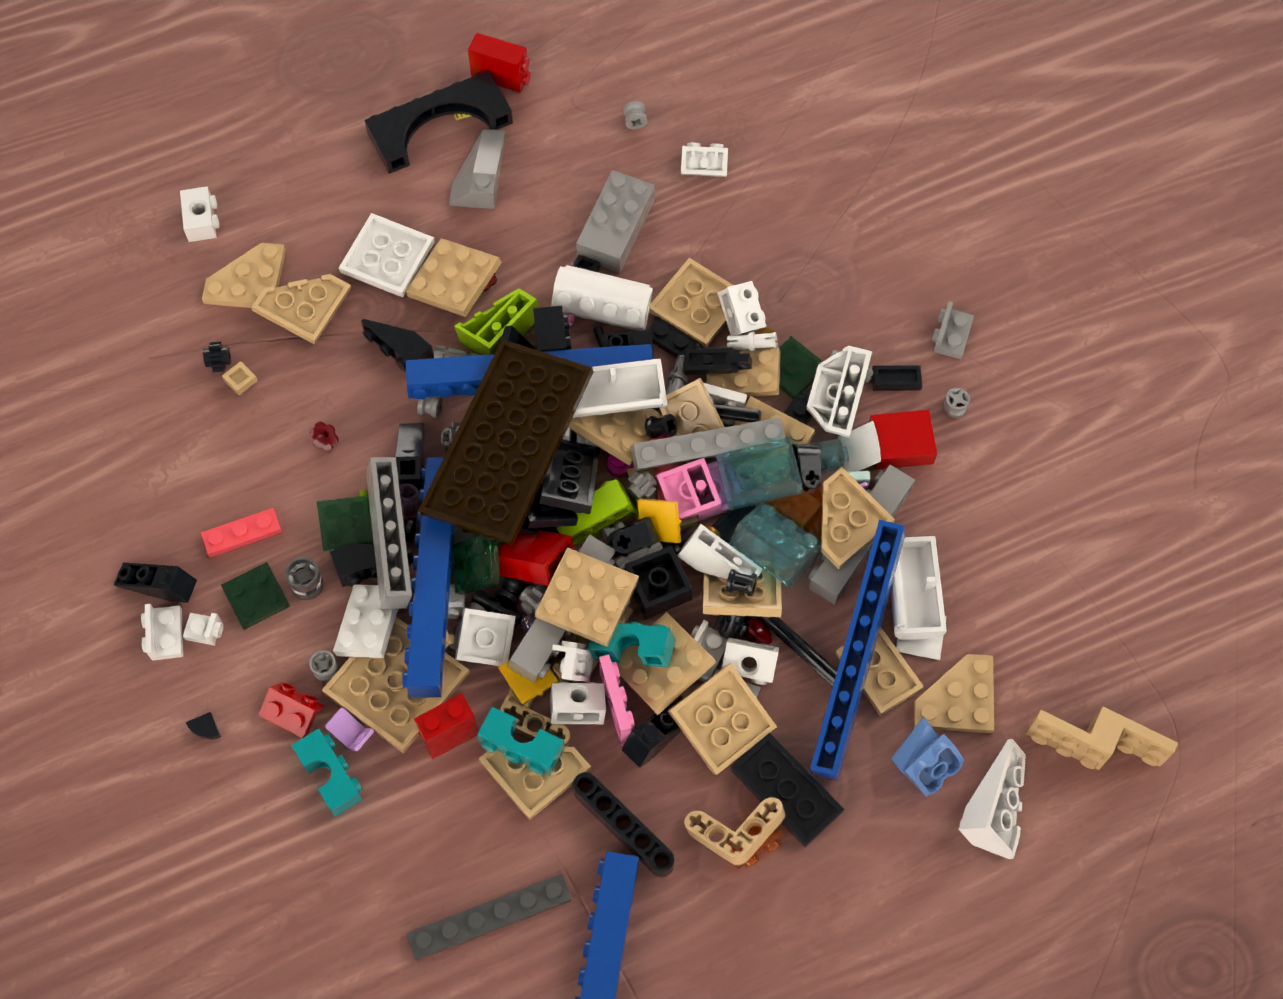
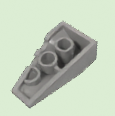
(479, 176)

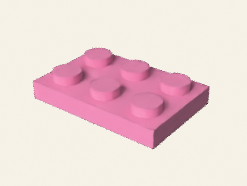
(616, 698)

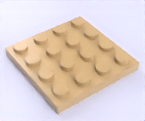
(375, 693)

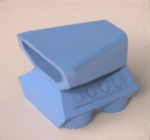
(927, 758)

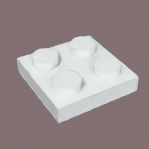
(485, 637)

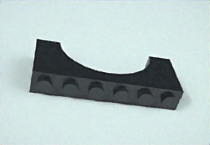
(473, 96)

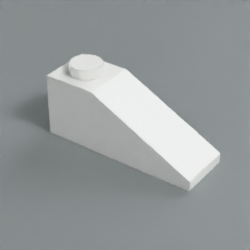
(714, 556)

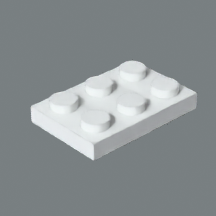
(365, 625)

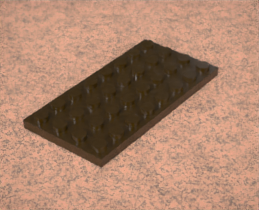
(506, 442)

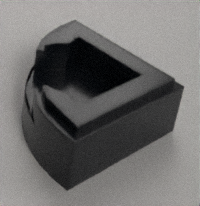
(204, 726)

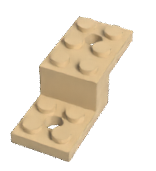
(1102, 736)

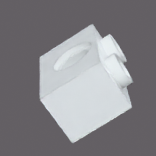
(193, 203)
(764, 655)
(588, 711)

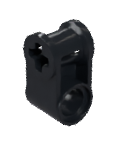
(809, 464)
(636, 535)

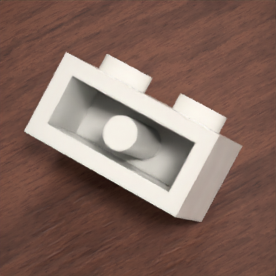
(742, 309)

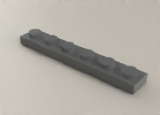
(489, 917)

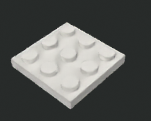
(386, 255)

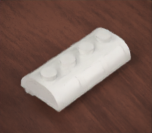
(602, 298)
(623, 388)
(918, 591)

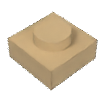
(239, 378)

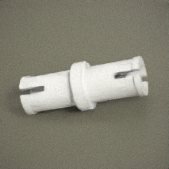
(752, 341)

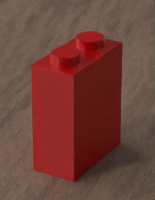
(503, 59)
(905, 439)
(533, 556)
(447, 726)

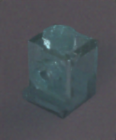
(832, 454)

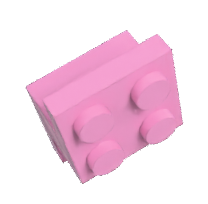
(695, 488)

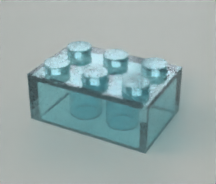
(759, 473)
(776, 544)

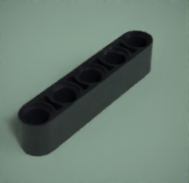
(618, 812)

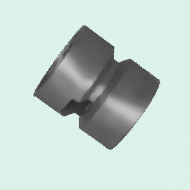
(304, 578)

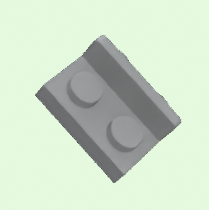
(953, 333)

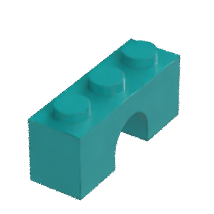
(654, 644)
(316, 752)
(539, 754)

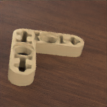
(512, 703)
(739, 838)

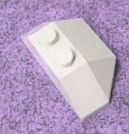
(838, 389)

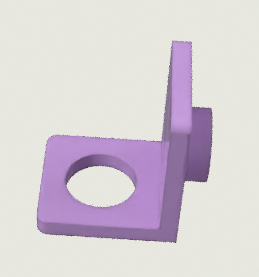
(348, 730)

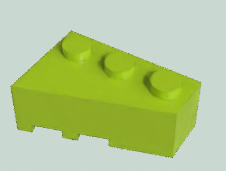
(486, 329)
(609, 505)

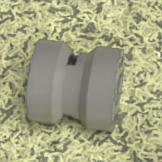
(322, 661)

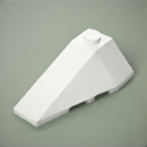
(993, 809)

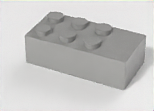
(616, 221)

